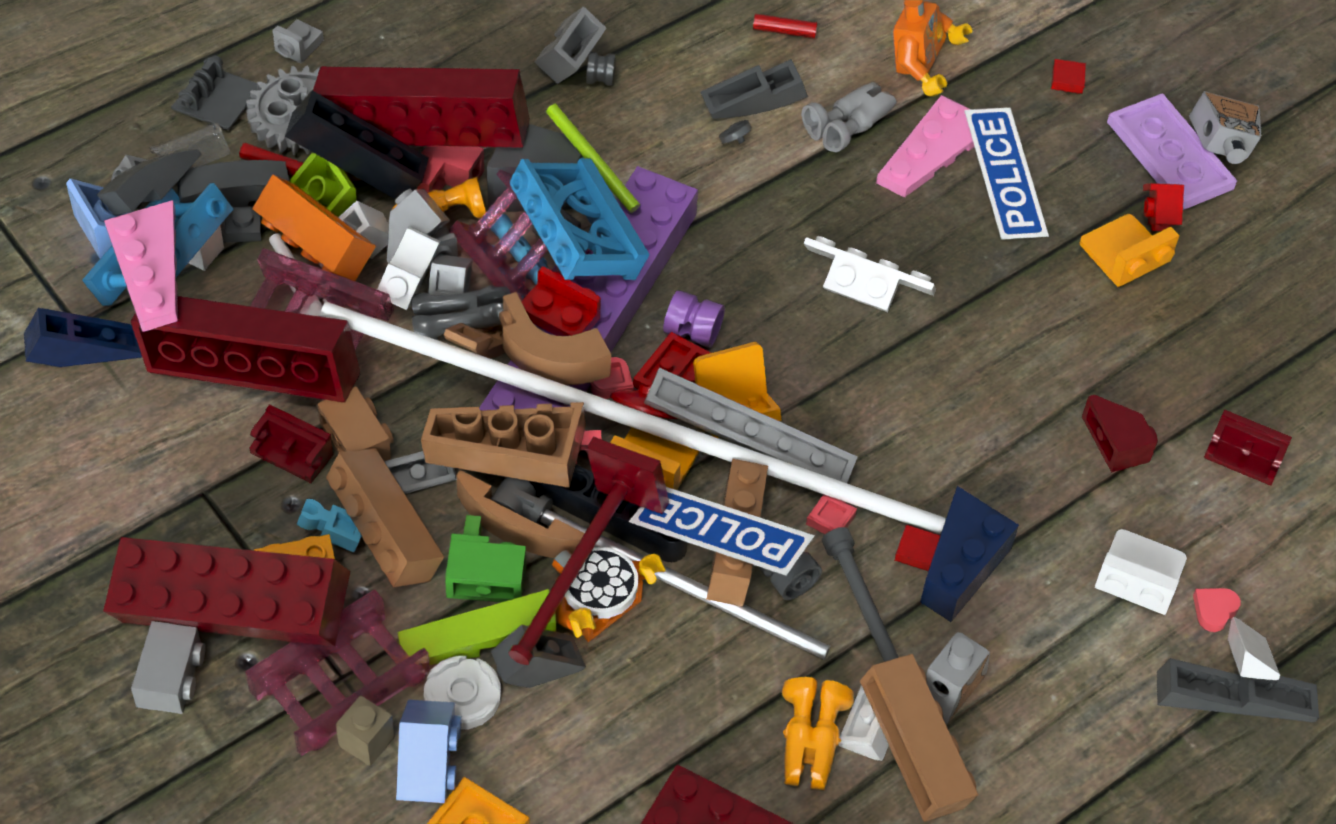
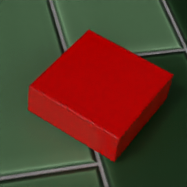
(1068, 76)
(917, 547)

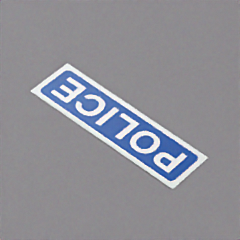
(1006, 173)
(726, 531)

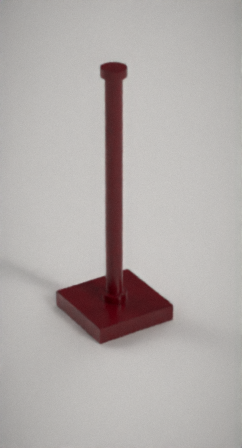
(622, 476)

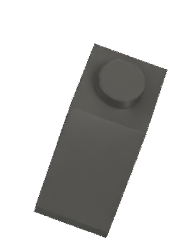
(552, 659)

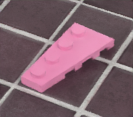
(931, 145)
(148, 261)

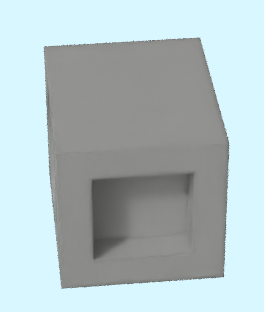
(450, 275)

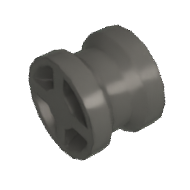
(601, 68)

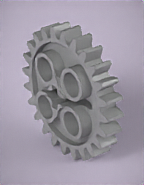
(273, 105)

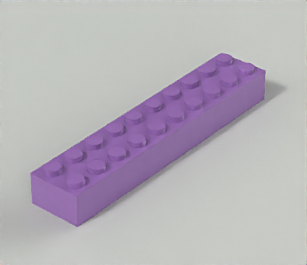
(660, 222)

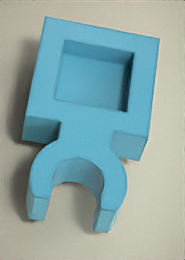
(332, 522)

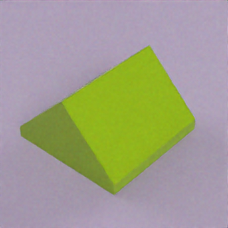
(325, 184)

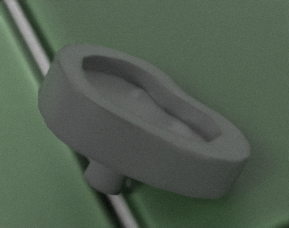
(736, 131)

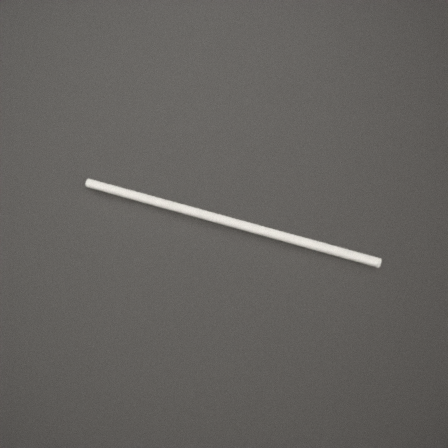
(634, 418)

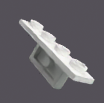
(864, 279)

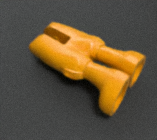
(466, 194)
(808, 743)

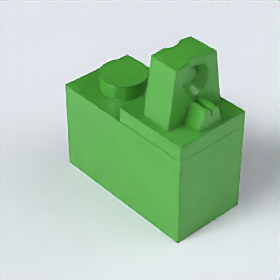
(483, 568)

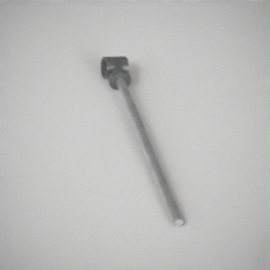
(521, 498)

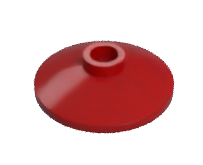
(635, 400)

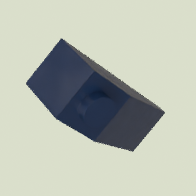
(75, 339)

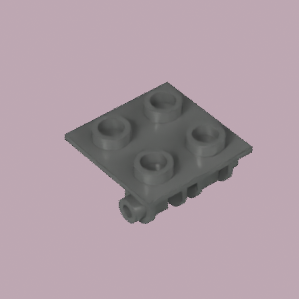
(214, 95)

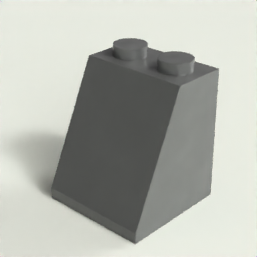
(539, 147)

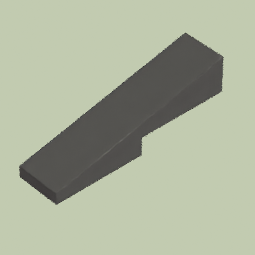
(1211, 689)

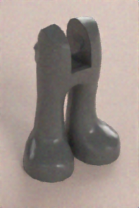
(478, 308)

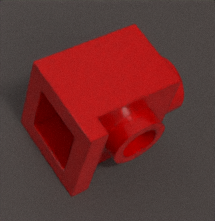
(1163, 205)

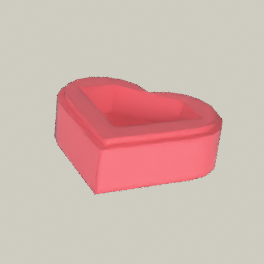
(619, 379)
(1215, 607)

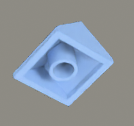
(91, 213)

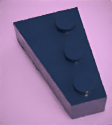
(966, 553)

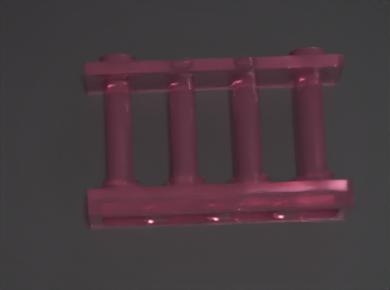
(492, 258)
(315, 281)
(302, 658)

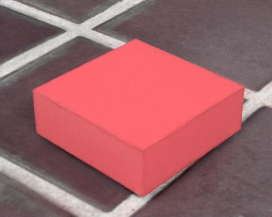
(830, 514)

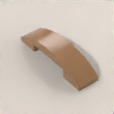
(484, 342)
(511, 526)

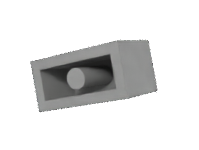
(167, 667)

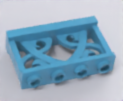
(542, 194)

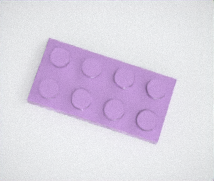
(1171, 149)

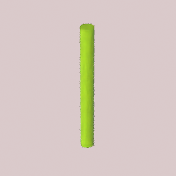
(588, 151)

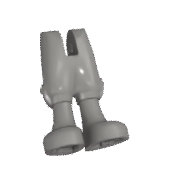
(858, 111)

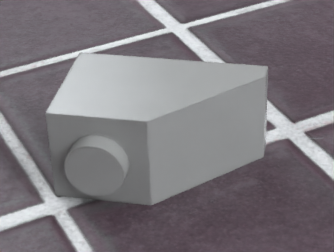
(413, 210)

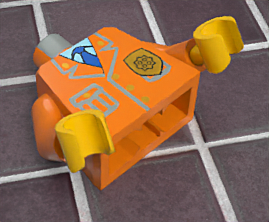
(919, 39)
(581, 620)

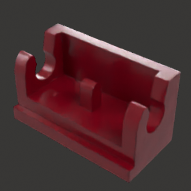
(291, 444)
(1247, 447)

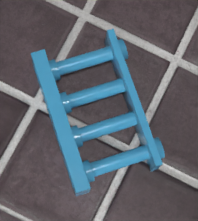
(193, 227)

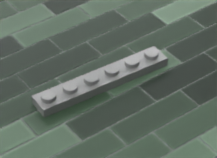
(746, 426)

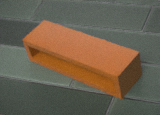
(313, 228)

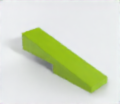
(473, 630)

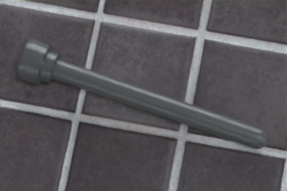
(840, 546)

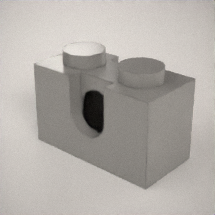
(574, 36)

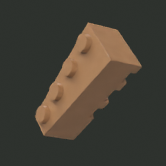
(507, 442)

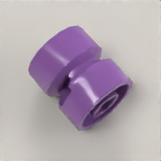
(692, 318)

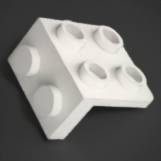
(1141, 571)

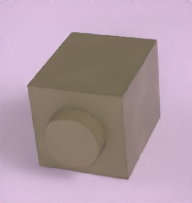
(365, 730)

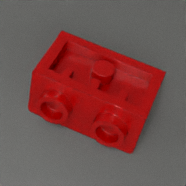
(561, 305)

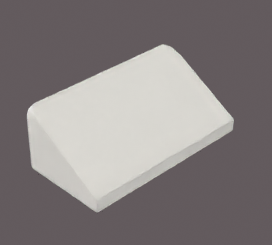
(1251, 652)
(862, 730)

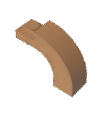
(558, 358)

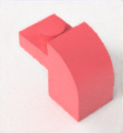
(451, 166)

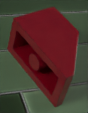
(1119, 433)

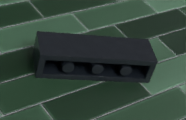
(356, 146)

